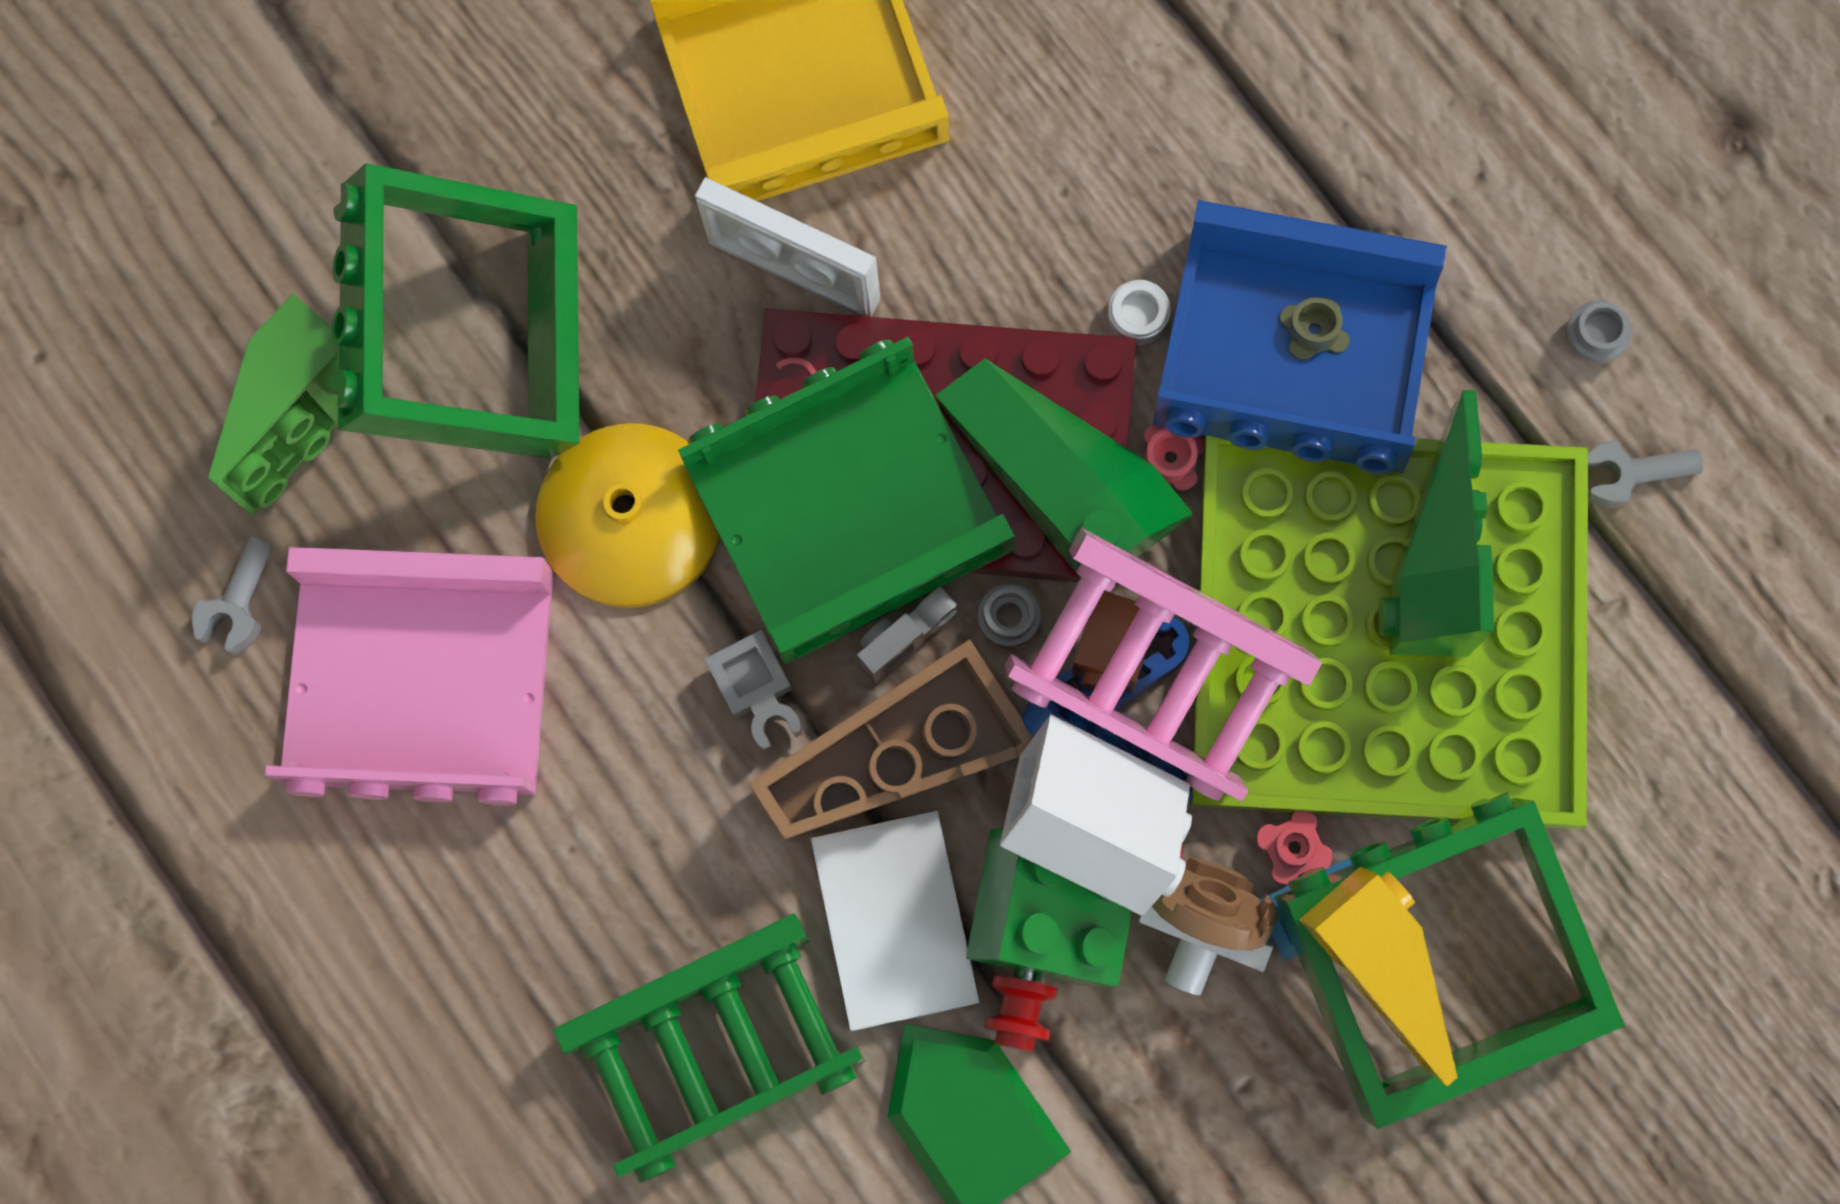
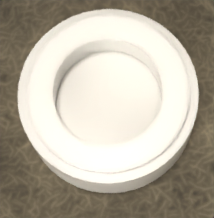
(1139, 311)

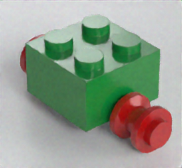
(1039, 929)

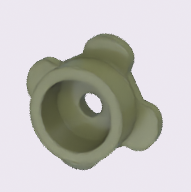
(1319, 312)

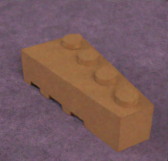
(910, 740)

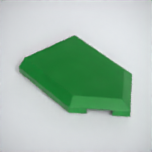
(969, 1117)

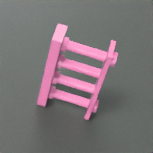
(1159, 601)

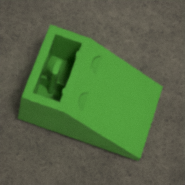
(278, 406)

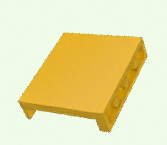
(798, 88)

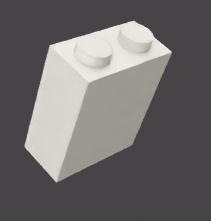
(1098, 816)

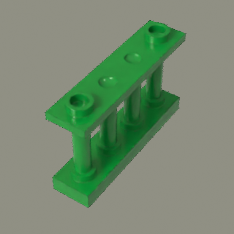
(658, 1010)

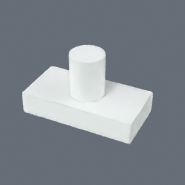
(1195, 958)

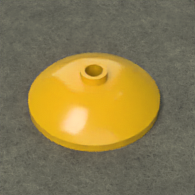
(634, 554)

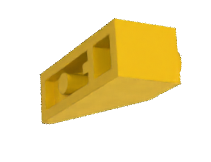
(1386, 958)

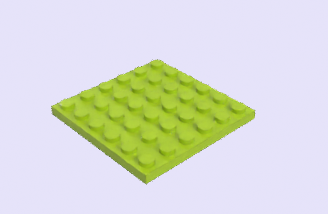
(1379, 731)

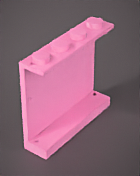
(416, 674)

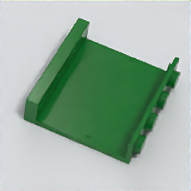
(844, 499)

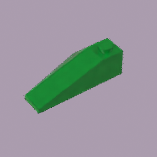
(1061, 465)
(1443, 578)

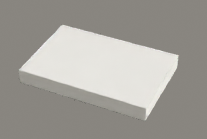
(789, 248)
(894, 921)

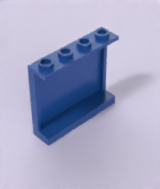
(1231, 356)

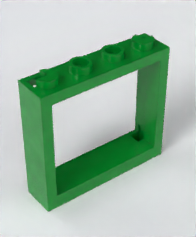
(552, 315)
(1495, 1055)

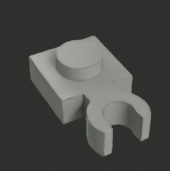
(891, 644)
(751, 682)

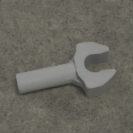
(1633, 471)
(235, 601)

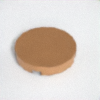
(1218, 907)

